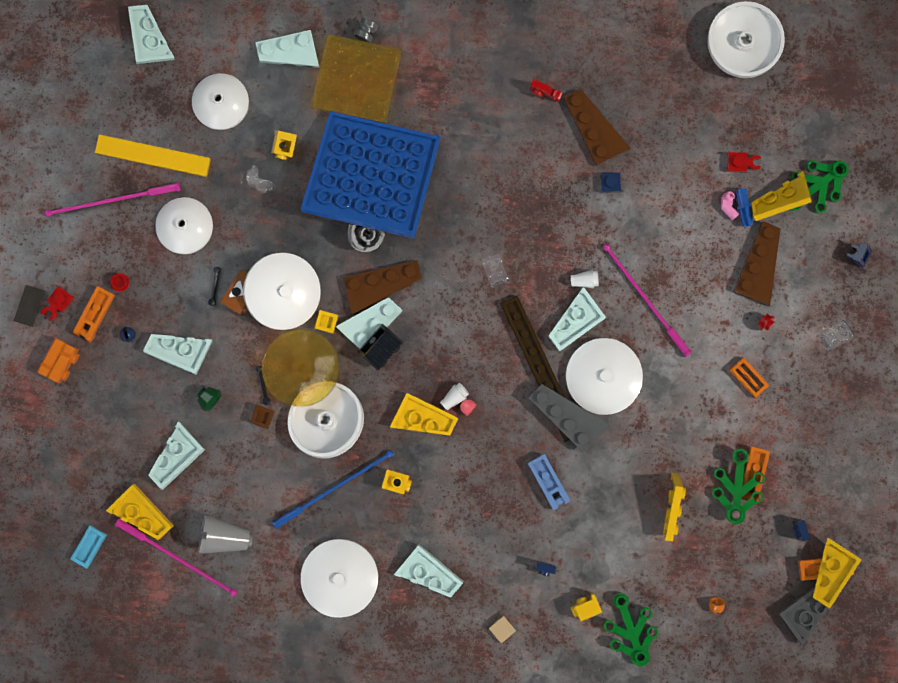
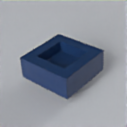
(610, 182)
(800, 530)
(545, 568)

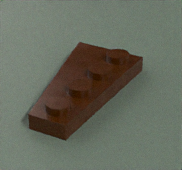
(594, 128)
(759, 268)
(375, 285)

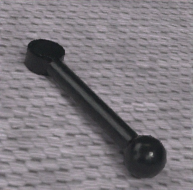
(212, 302)
(266, 400)

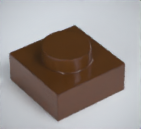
(262, 416)

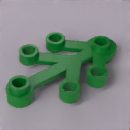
(821, 183)
(738, 489)
(632, 633)

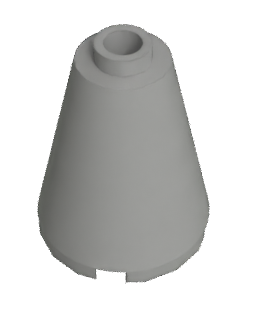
(222, 536)

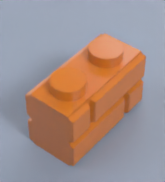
(58, 361)

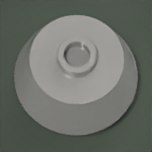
(364, 238)

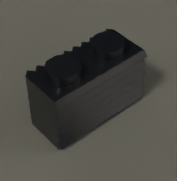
(380, 347)

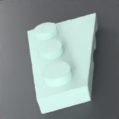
(147, 38)
(289, 49)
(576, 321)
(364, 324)
(178, 351)
(177, 455)
(428, 571)

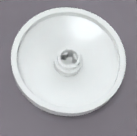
(745, 39)
(281, 291)
(604, 376)
(327, 426)
(339, 578)

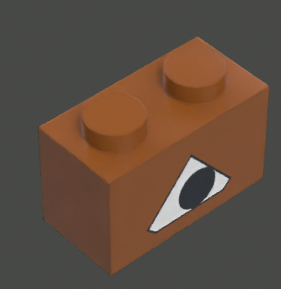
(234, 296)

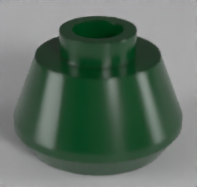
(208, 398)

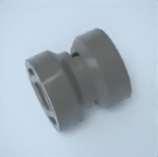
(366, 30)

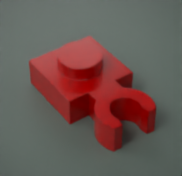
(541, 89)
(739, 162)
(58, 300)

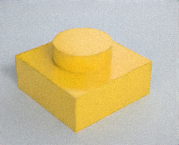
(326, 321)

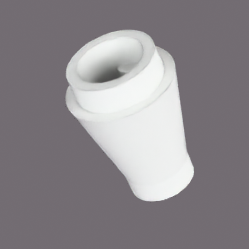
(585, 279)
(455, 396)

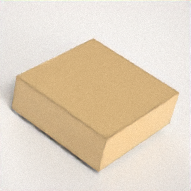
(502, 629)

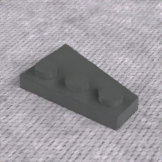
(803, 615)

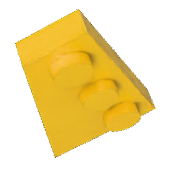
(785, 198)
(423, 417)
(138, 510)
(675, 511)
(834, 572)

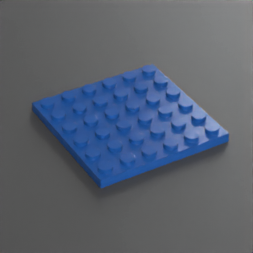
(371, 174)

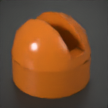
(716, 605)

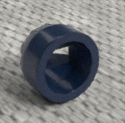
(131, 334)

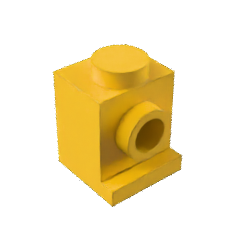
(289, 140)
(388, 482)
(586, 607)

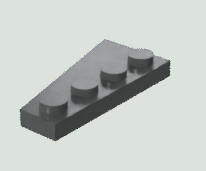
(573, 421)

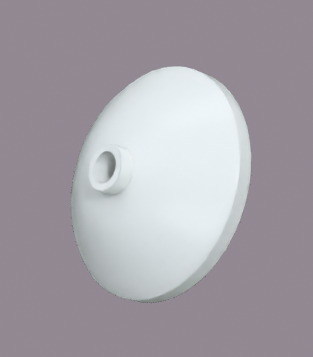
(222, 113)
(193, 234)

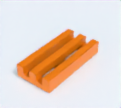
(759, 389)

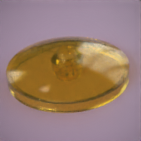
(300, 368)

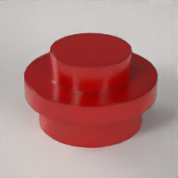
(119, 282)
(766, 322)

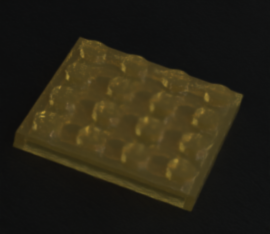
(356, 78)

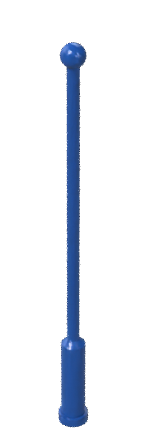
(299, 509)

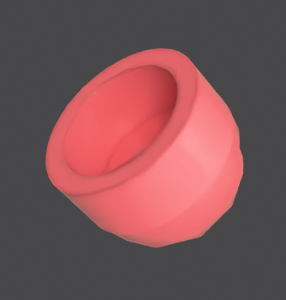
(467, 406)

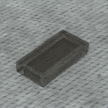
(29, 305)

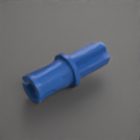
(744, 207)

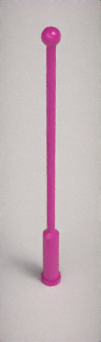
(152, 191)
(671, 332)
(142, 537)

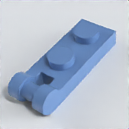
(548, 481)

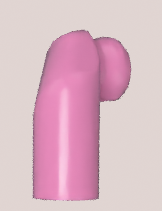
(726, 205)

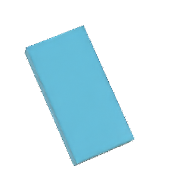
(88, 546)

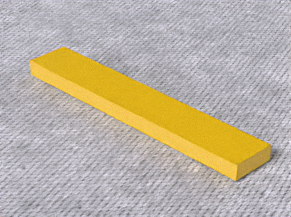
(152, 155)

